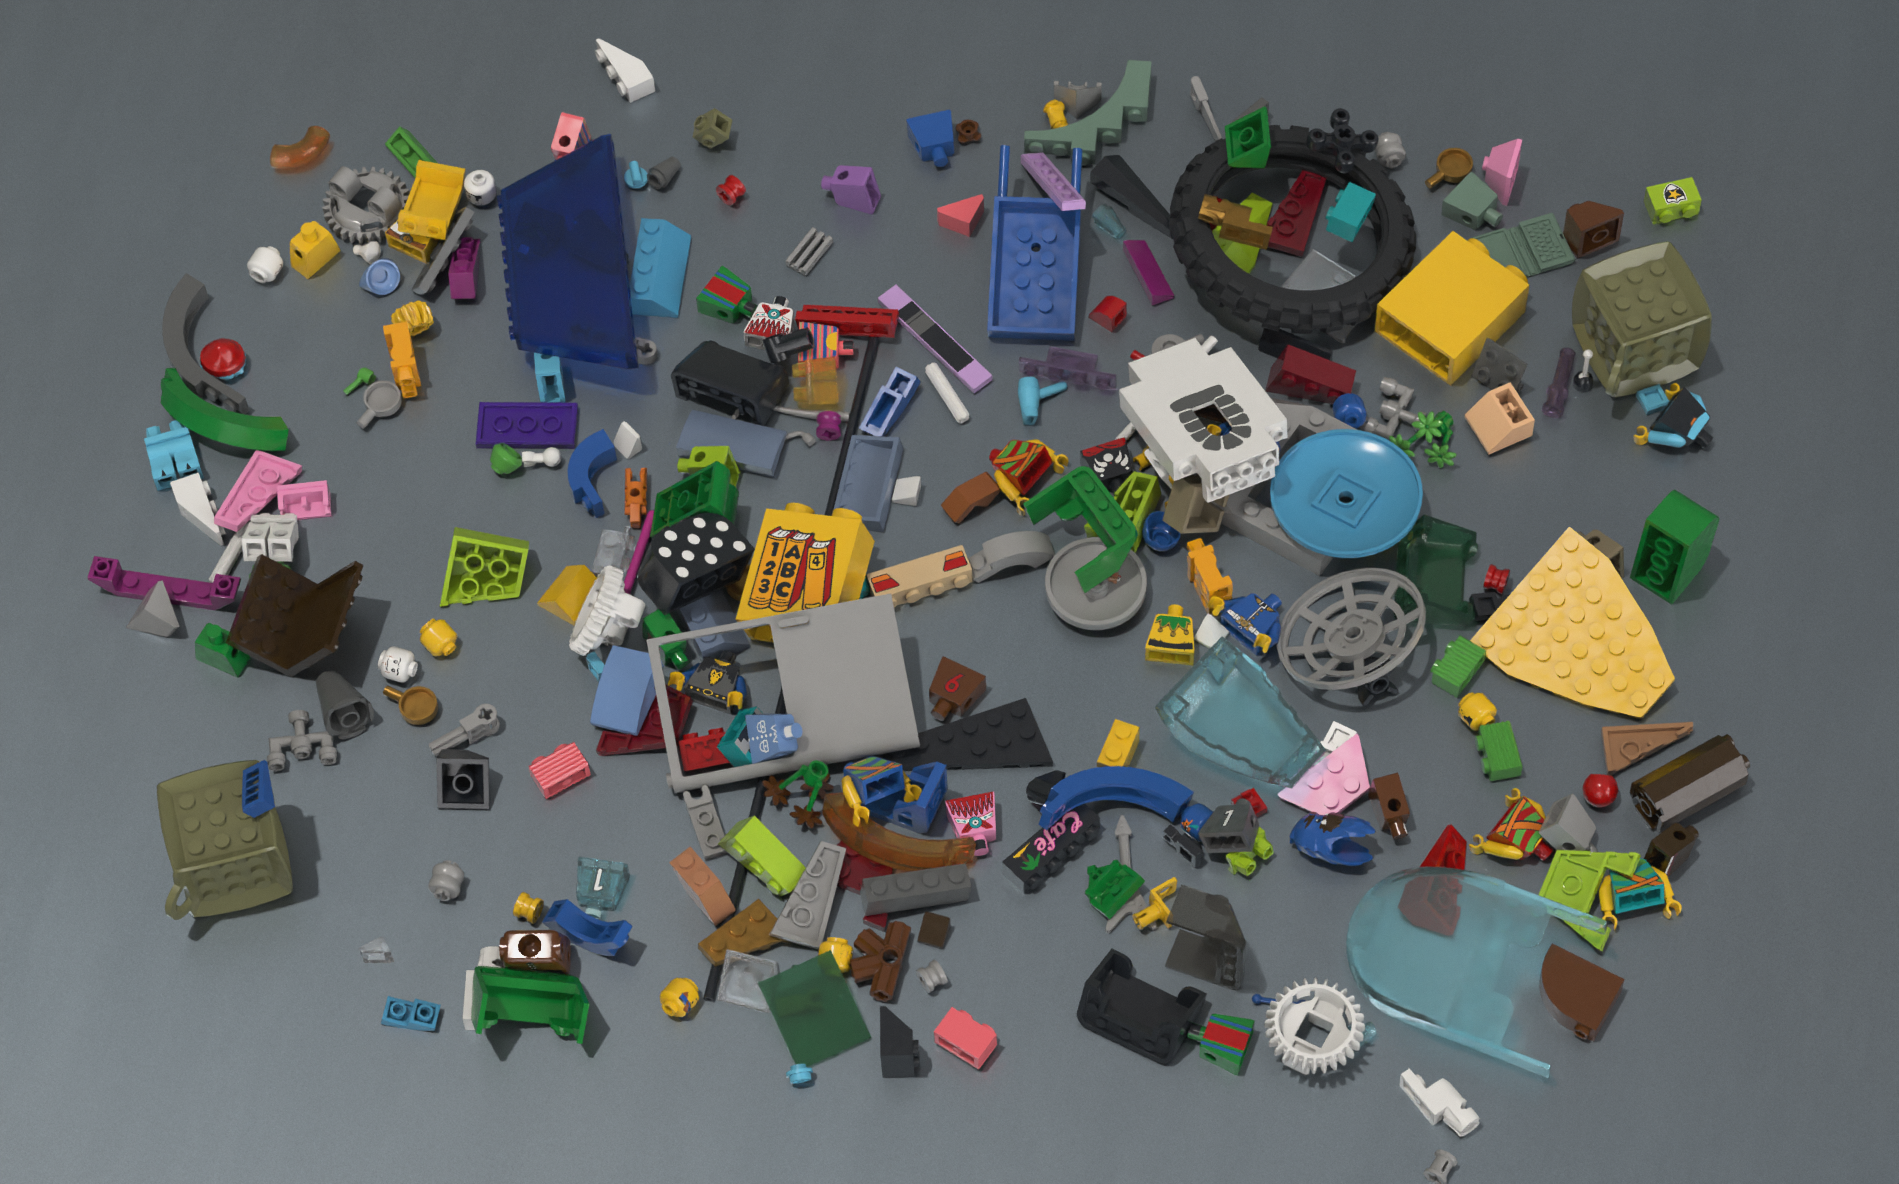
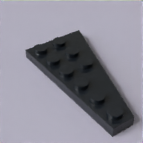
(981, 741)

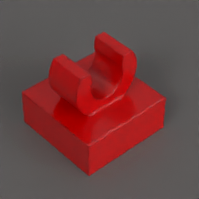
(1252, 796)

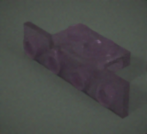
(1069, 366)

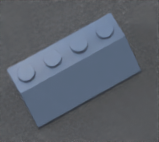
(708, 613)

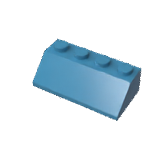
(659, 268)

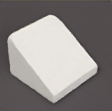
(627, 441)
(907, 490)

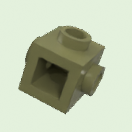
(712, 128)

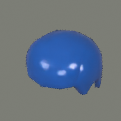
(1158, 533)

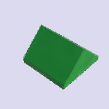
(1248, 140)

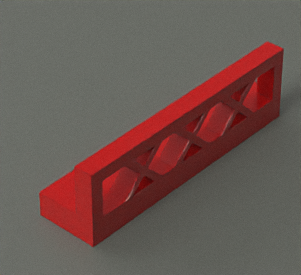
(852, 320)

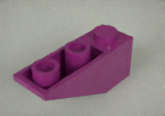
(465, 269)

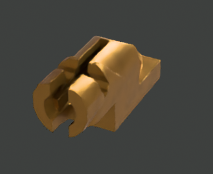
(1234, 222)

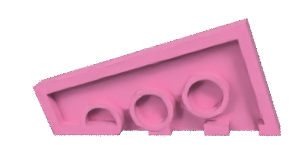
(255, 489)

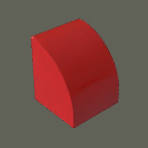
(1109, 312)

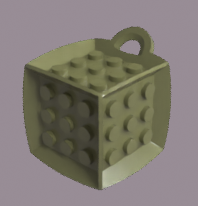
(1641, 318)
(215, 848)

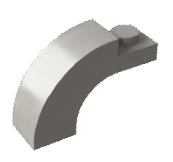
(1011, 549)

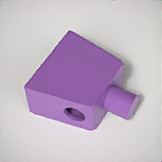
(853, 188)

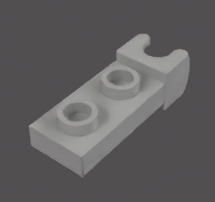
(705, 823)

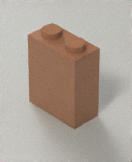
(702, 886)

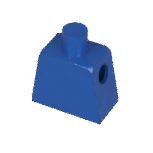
(932, 136)

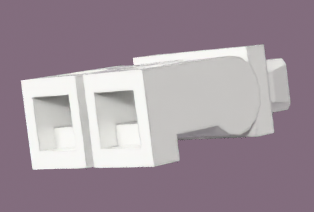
(271, 534)

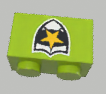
(1672, 200)

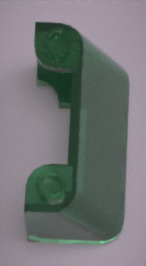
(1435, 561)

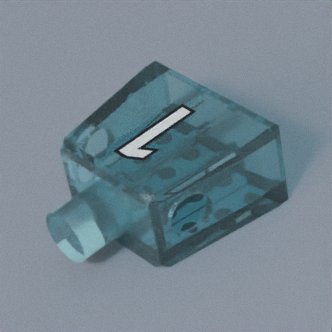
(600, 884)

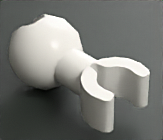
(550, 457)

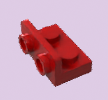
(702, 751)

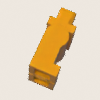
(403, 358)
(1205, 574)

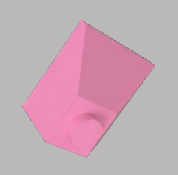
(1502, 168)

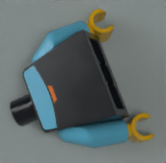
(1678, 422)

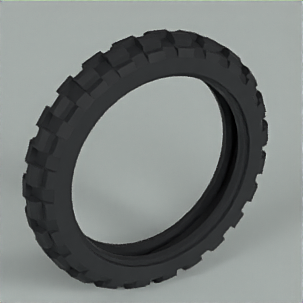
(1275, 305)

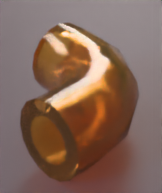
(302, 152)

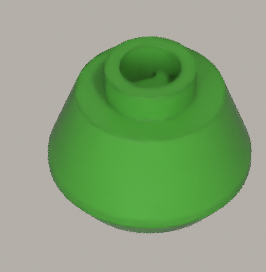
(505, 459)

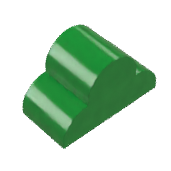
(699, 493)

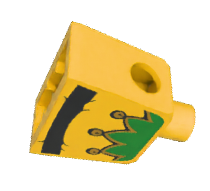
(1171, 638)

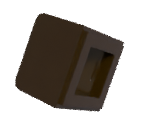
(934, 930)

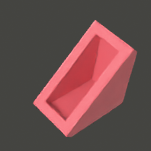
(961, 215)

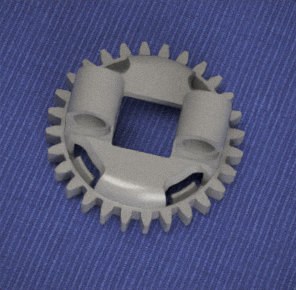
(383, 206)

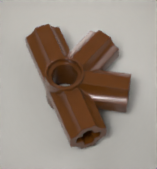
(876, 953)

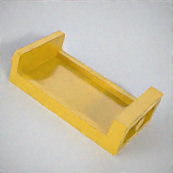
(432, 200)

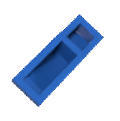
(890, 402)

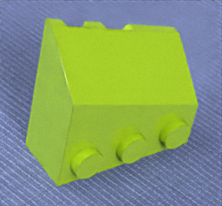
(483, 567)

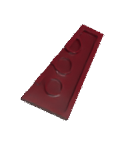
(1296, 214)

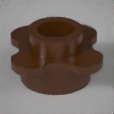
(968, 126)

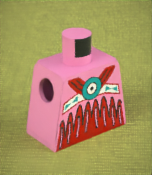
(973, 818)

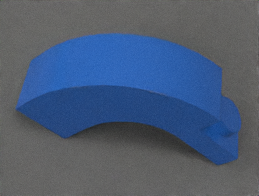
(584, 462)
(585, 930)

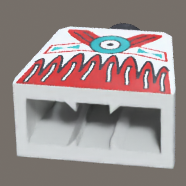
(769, 321)

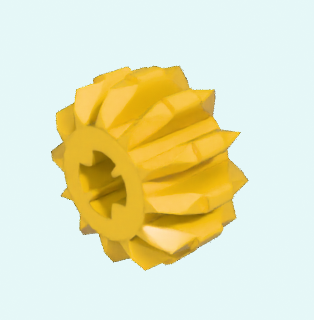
(417, 316)

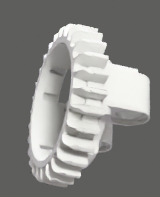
(605, 613)
(1324, 1011)

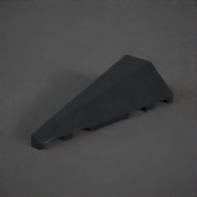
(1122, 183)

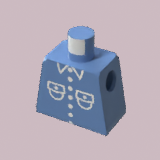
(772, 736)

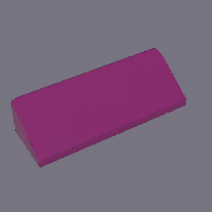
(1147, 271)

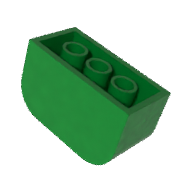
(1673, 546)

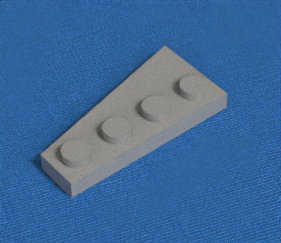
(811, 900)

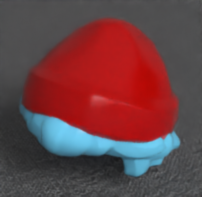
(223, 358)

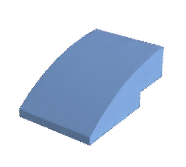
(624, 691)

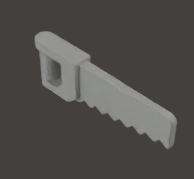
(1200, 101)

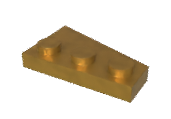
(742, 934)

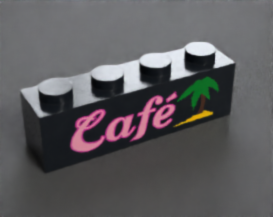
(1050, 847)

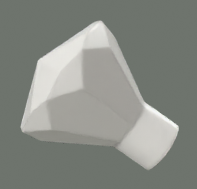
(370, 252)

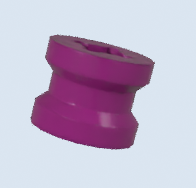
(828, 425)

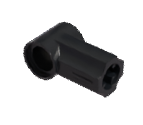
(783, 346)

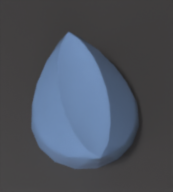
(380, 277)

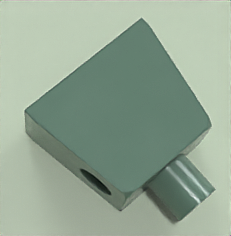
(1472, 203)

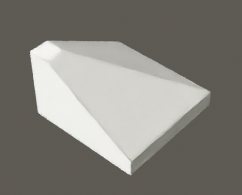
(1210, 631)

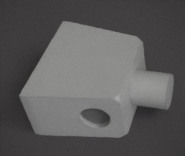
(1568, 826)

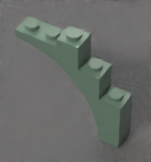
(1104, 125)

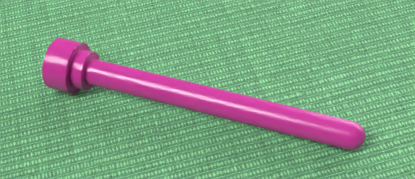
(638, 553)

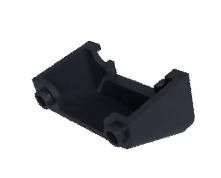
(732, 378)
(1136, 1011)

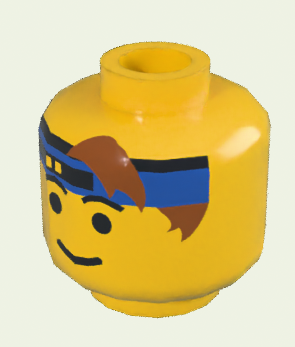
(679, 997)

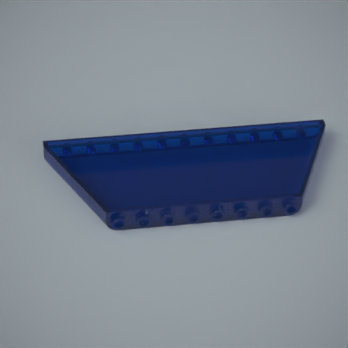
(569, 260)

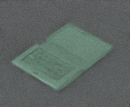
(1531, 246)

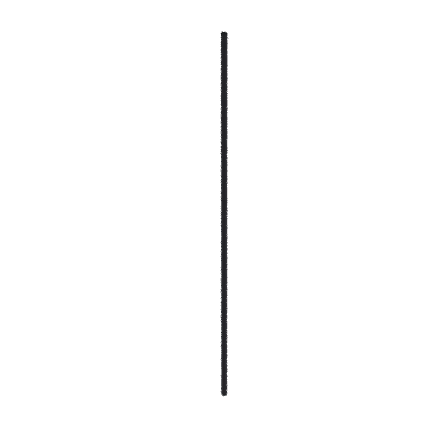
(781, 708)

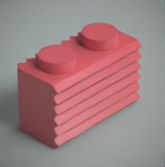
(559, 769)

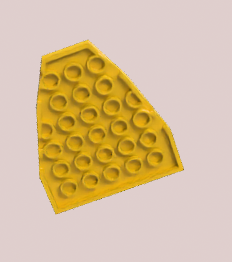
(1578, 633)

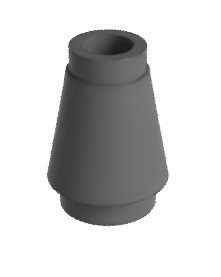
(662, 173)

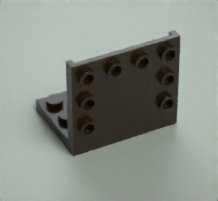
(289, 617)

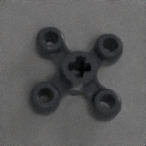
(1342, 140)

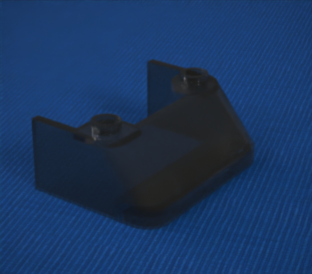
(1221, 952)

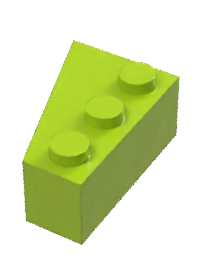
(1137, 499)
(763, 855)

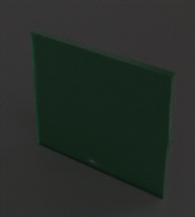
(814, 1010)

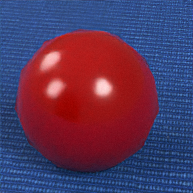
(1600, 790)

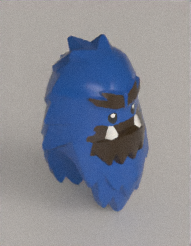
(1329, 838)

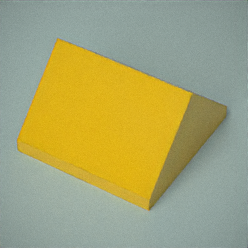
(568, 593)

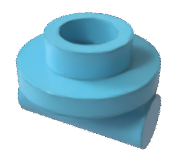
(635, 176)

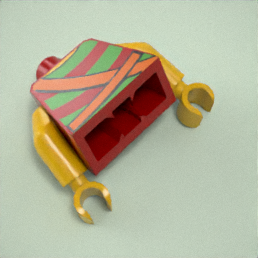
(1021, 465)
(1516, 831)

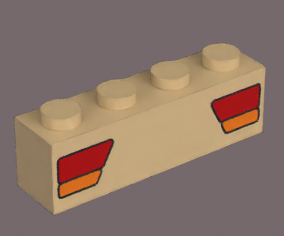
(922, 576)

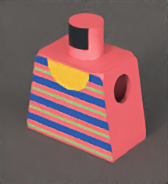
(569, 135)
(826, 343)

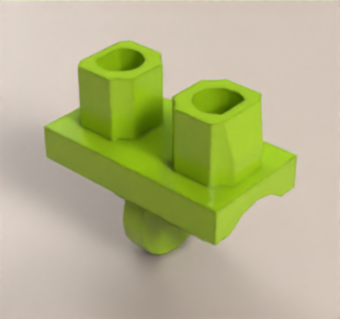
(1244, 861)

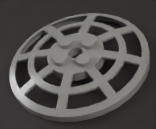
(1353, 622)

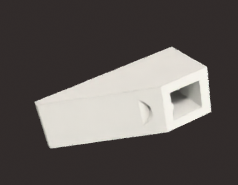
(628, 71)
(195, 507)

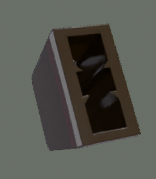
(1675, 844)

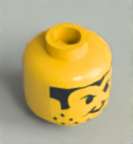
(1476, 710)

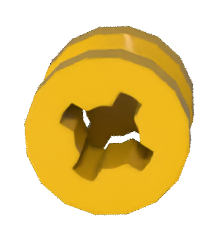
(528, 907)

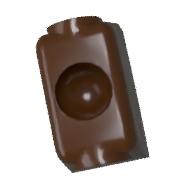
(535, 950)

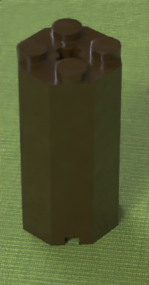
(1690, 782)

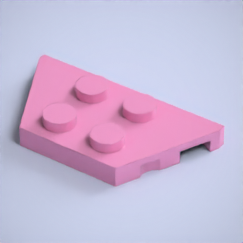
(1332, 782)

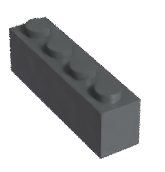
(915, 889)

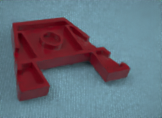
(651, 732)
(853, 871)

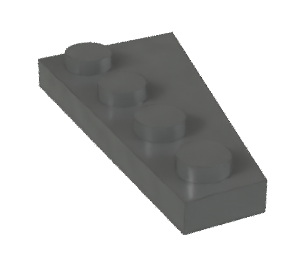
(439, 254)

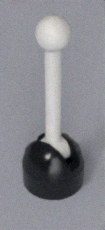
(1583, 379)

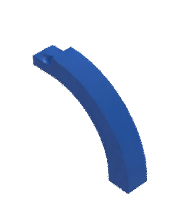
(1116, 783)

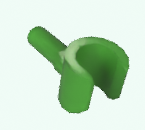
(364, 375)

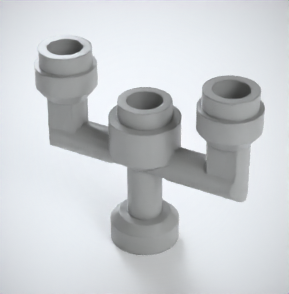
(1392, 410)
(300, 743)

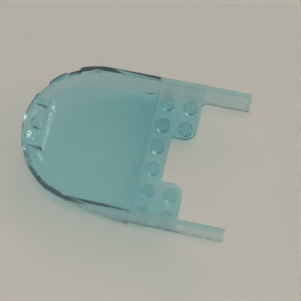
(1434, 945)

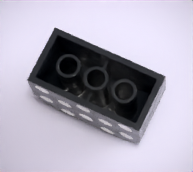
(693, 561)

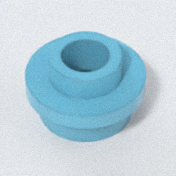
(799, 1073)

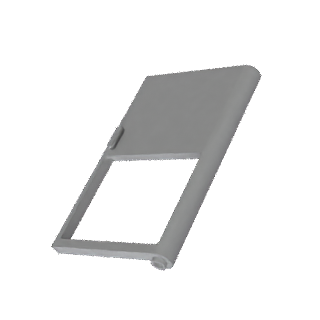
(838, 681)

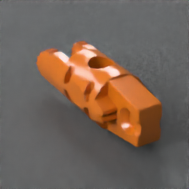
(635, 497)

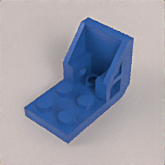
(917, 814)

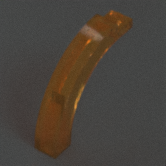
(890, 847)

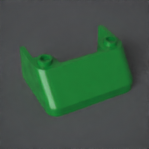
(1085, 495)
(529, 998)

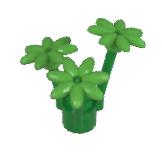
(1438, 426)

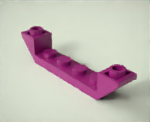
(183, 592)

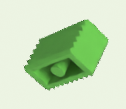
(1458, 666)
(1499, 751)

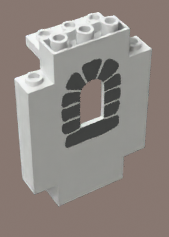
(1185, 379)

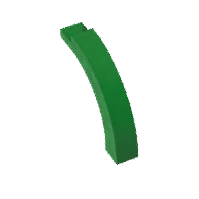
(218, 423)

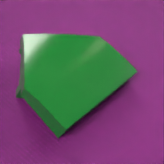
(1111, 887)

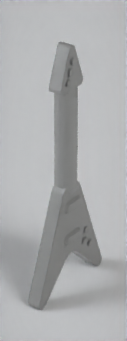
(1135, 902)

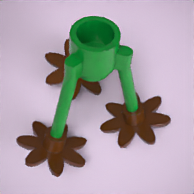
(814, 777)

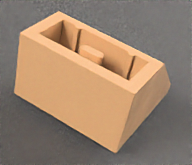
(1500, 419)

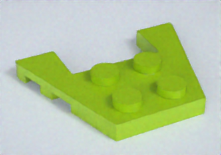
(1576, 879)

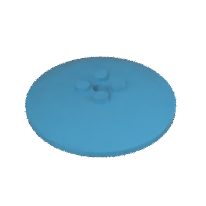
(1350, 464)

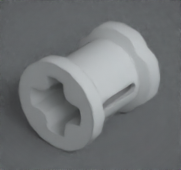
(1440, 1167)

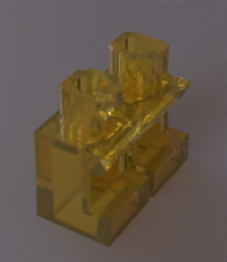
(814, 391)

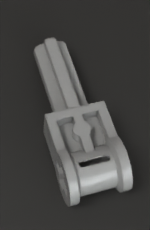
(470, 729)

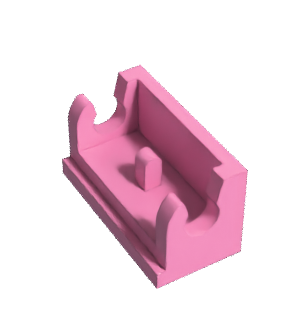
(305, 499)

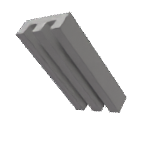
(827, 241)

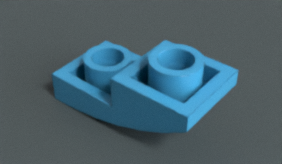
(410, 1015)

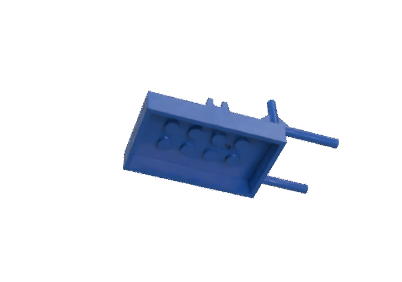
(1030, 290)

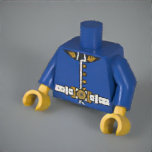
(1250, 620)

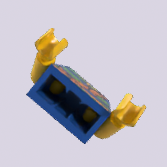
(873, 780)

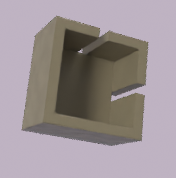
(1188, 509)

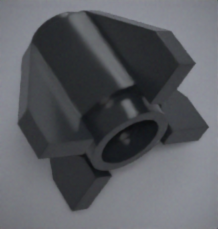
(1377, 685)
(1040, 787)

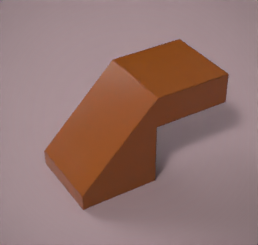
(975, 492)

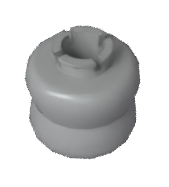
(1390, 150)
(446, 880)

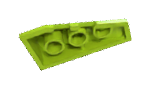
(1242, 254)

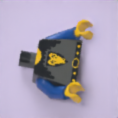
(713, 683)

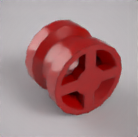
(730, 190)
(1496, 579)

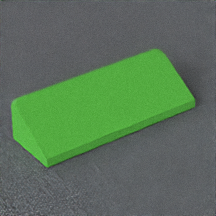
(408, 149)

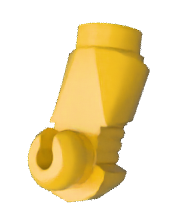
(1055, 113)

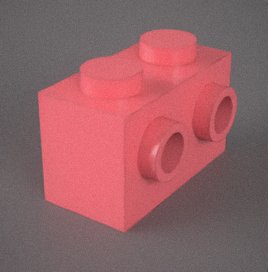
(965, 1037)

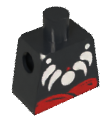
(1109, 462)

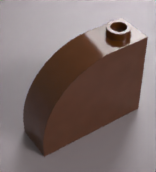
(1577, 991)

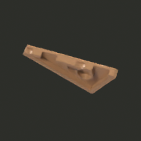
(1634, 742)

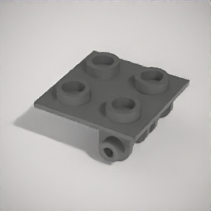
(1498, 367)

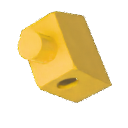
(312, 249)

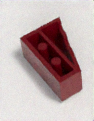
(1309, 376)

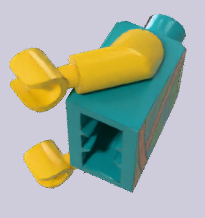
(1645, 889)

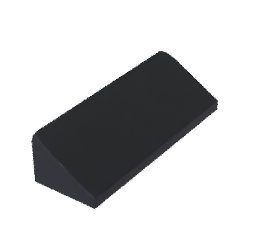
(1275, 342)

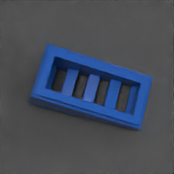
(265, 801)

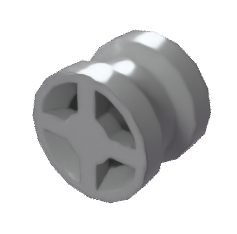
(931, 976)

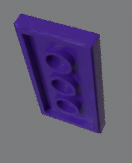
(527, 425)

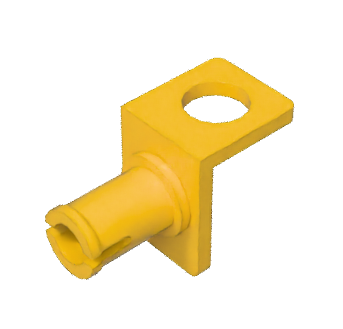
(1157, 907)

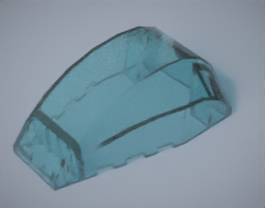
(1239, 719)

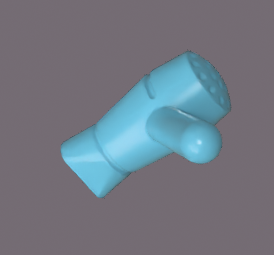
(1030, 394)

